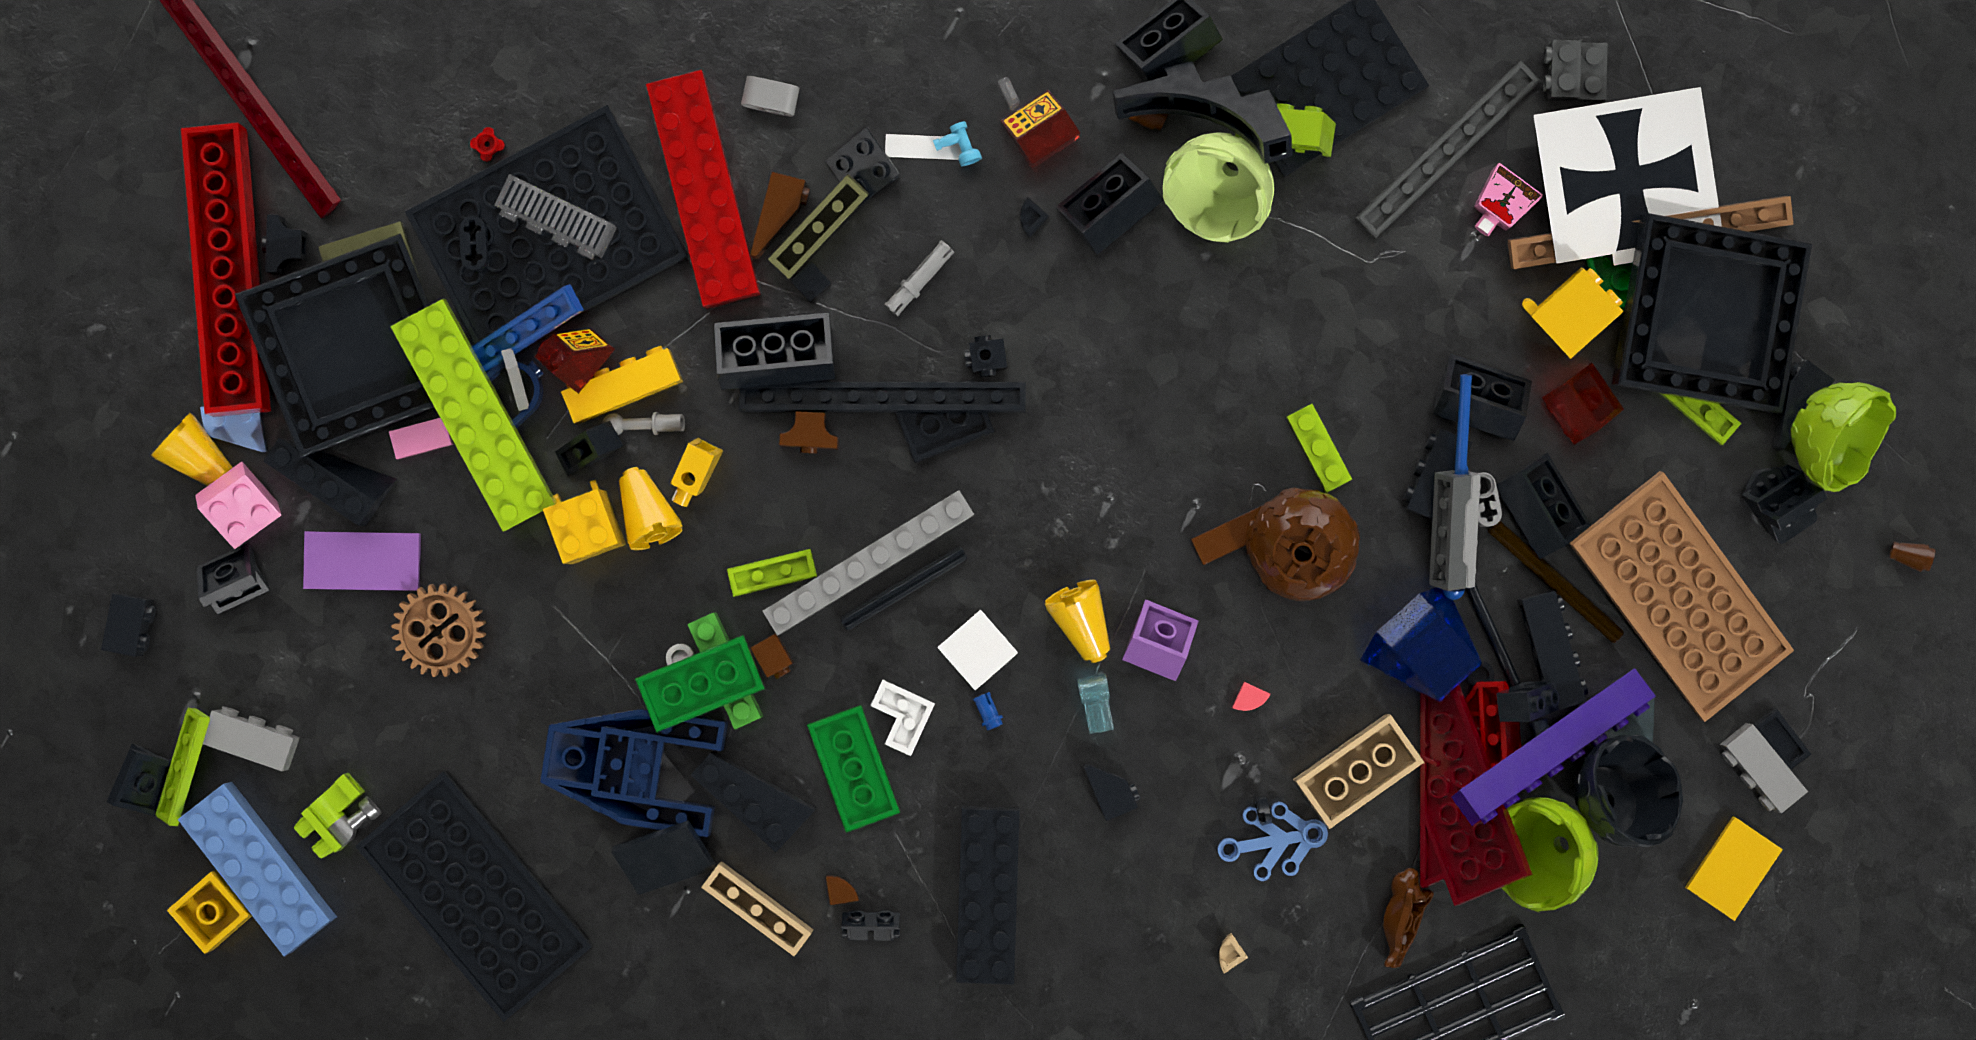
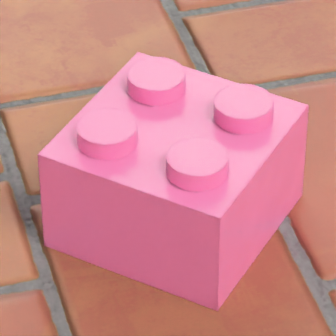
(238, 505)

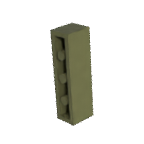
(818, 226)

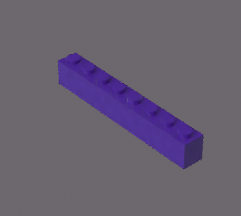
(1552, 747)

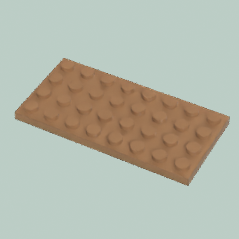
(1681, 596)

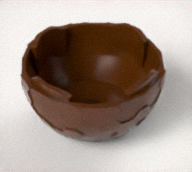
(1309, 520)

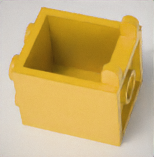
(1576, 311)
(584, 525)

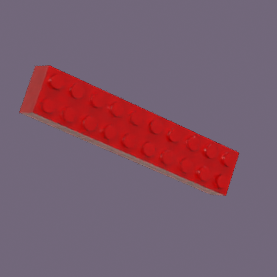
(223, 265)

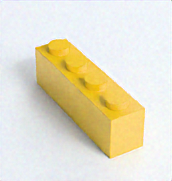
(623, 385)

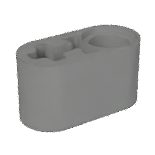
(770, 96)
(1493, 505)

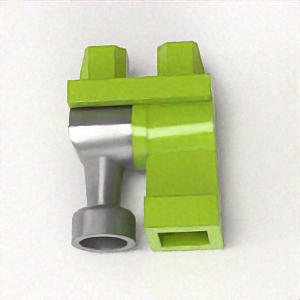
(328, 819)

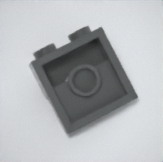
(1576, 71)

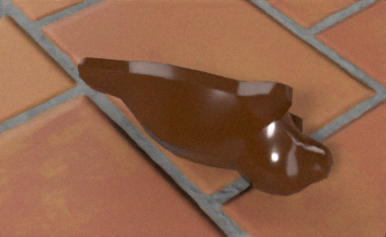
(1404, 914)

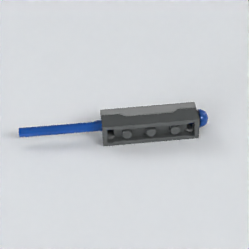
(1456, 513)

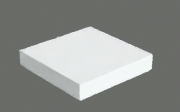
(977, 650)

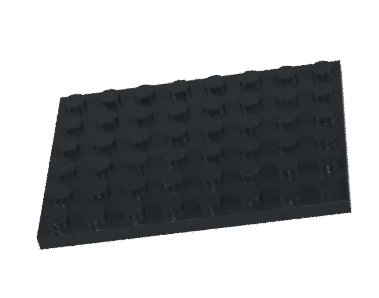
(580, 164)

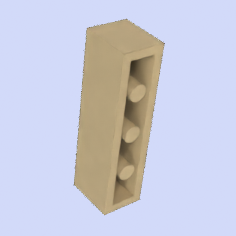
(757, 908)

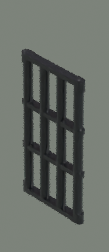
(1477, 984)

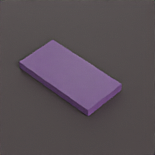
(362, 561)

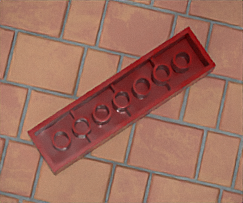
(703, 189)

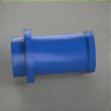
(988, 711)

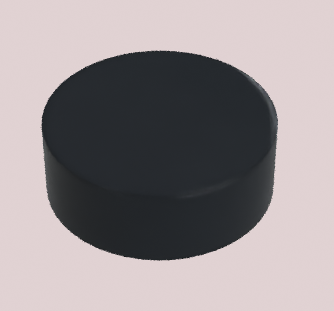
(1481, 674)

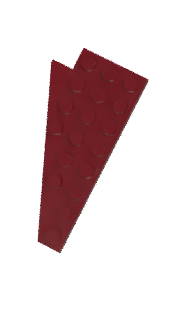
(1451, 849)

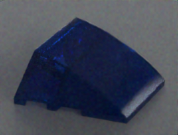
(1425, 646)

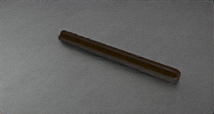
(1556, 582)

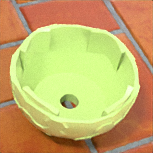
(1210, 195)

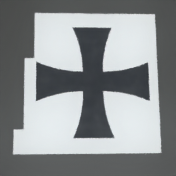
(1620, 162)

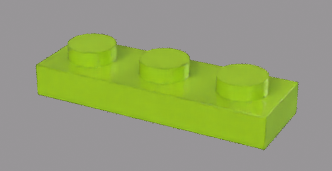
(1319, 448)

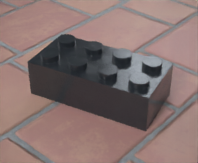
(774, 351)

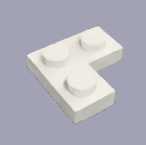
(910, 714)

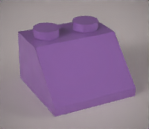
(1160, 640)

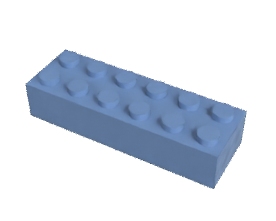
(257, 868)

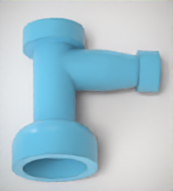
(959, 136)

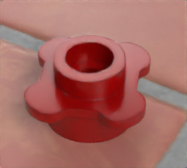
(487, 136)

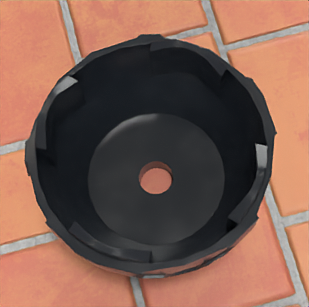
(1629, 792)

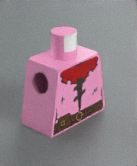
(1504, 200)

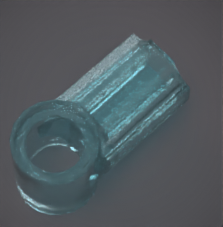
(1095, 696)

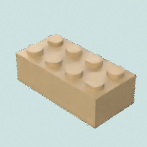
(1358, 770)

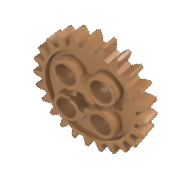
(454, 649)

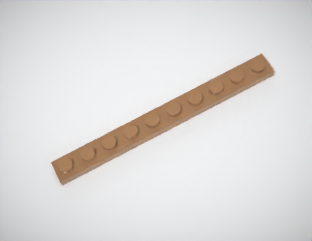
(1740, 216)

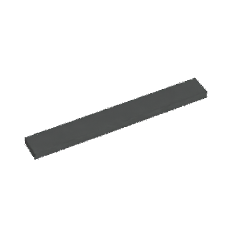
(1447, 149)

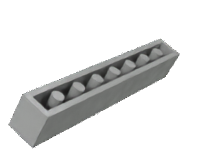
(868, 563)

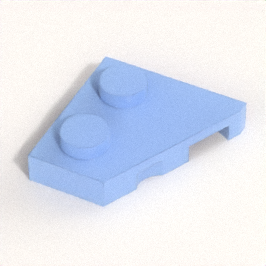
(241, 429)

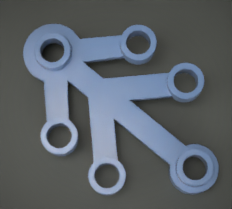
(1277, 840)

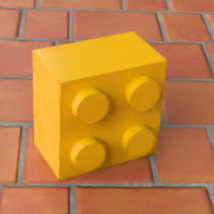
(210, 912)

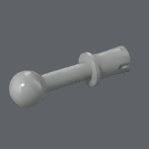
(657, 423)

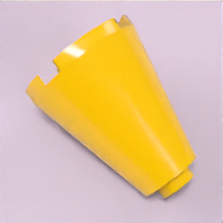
(192, 452)
(646, 511)
(1081, 619)

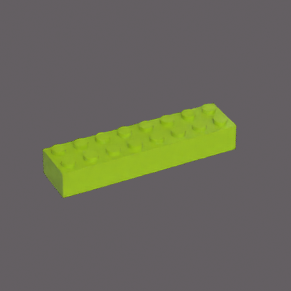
(473, 414)

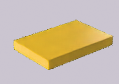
(1733, 868)

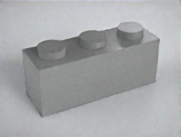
(251, 739)
(1762, 769)

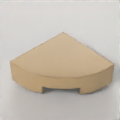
(1230, 953)

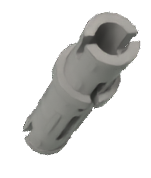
(926, 270)

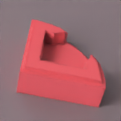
(1250, 698)

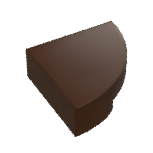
(840, 890)

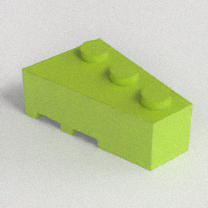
(1309, 128)

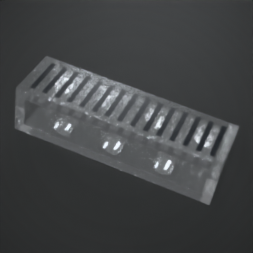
(554, 216)

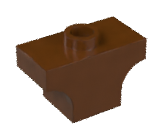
(809, 433)

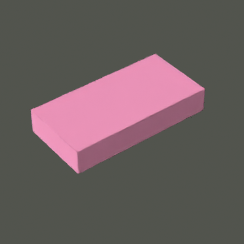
(420, 438)

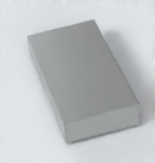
(515, 379)

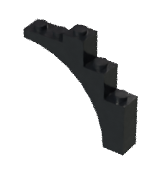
(1218, 100)

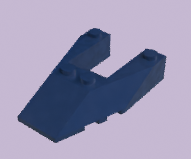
(617, 762)

